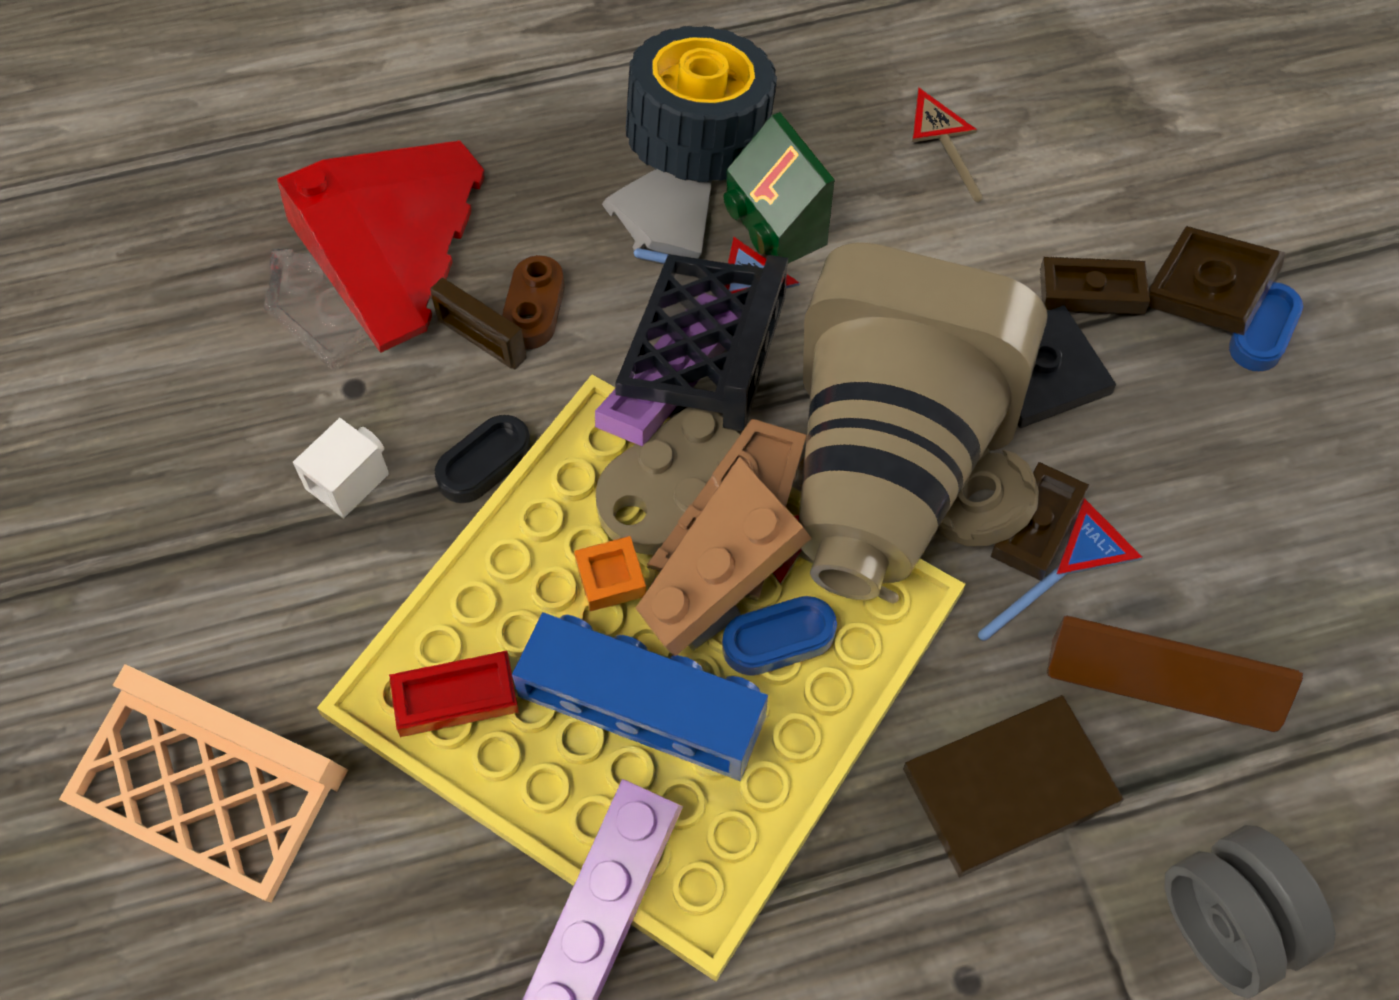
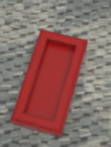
(453, 693)

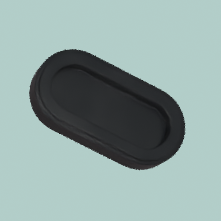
(482, 458)

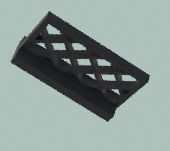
(745, 339)

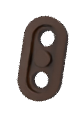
(536, 297)

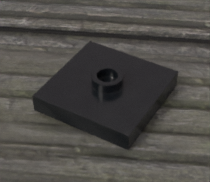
(1064, 372)

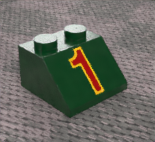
(780, 192)

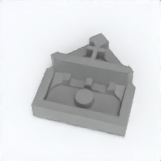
(663, 212)

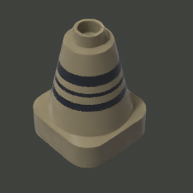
(907, 388)

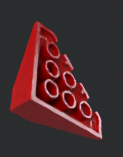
(384, 229)

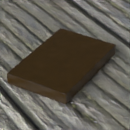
(1011, 785)

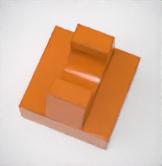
(610, 573)

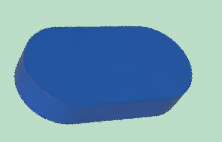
(1269, 330)
(779, 635)

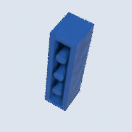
(641, 694)

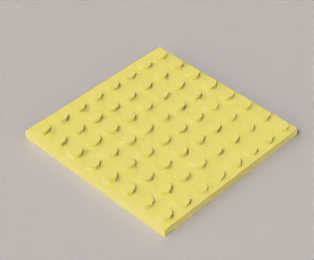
(552, 778)

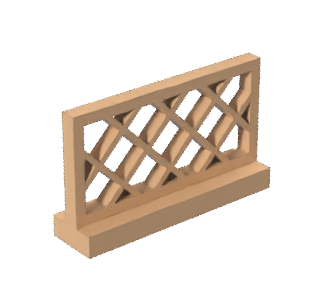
(226, 733)

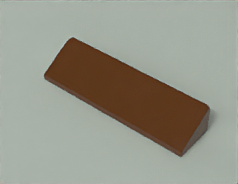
(1173, 673)

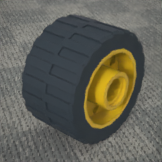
(697, 100)

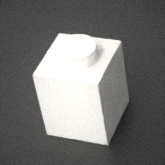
(342, 466)

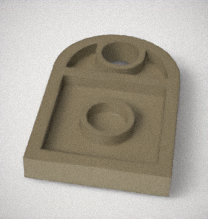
(662, 476)

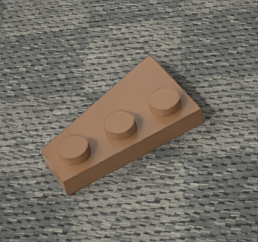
(769, 453)
(721, 559)

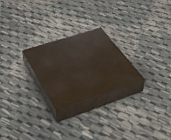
(1215, 279)

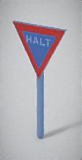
(1090, 546)

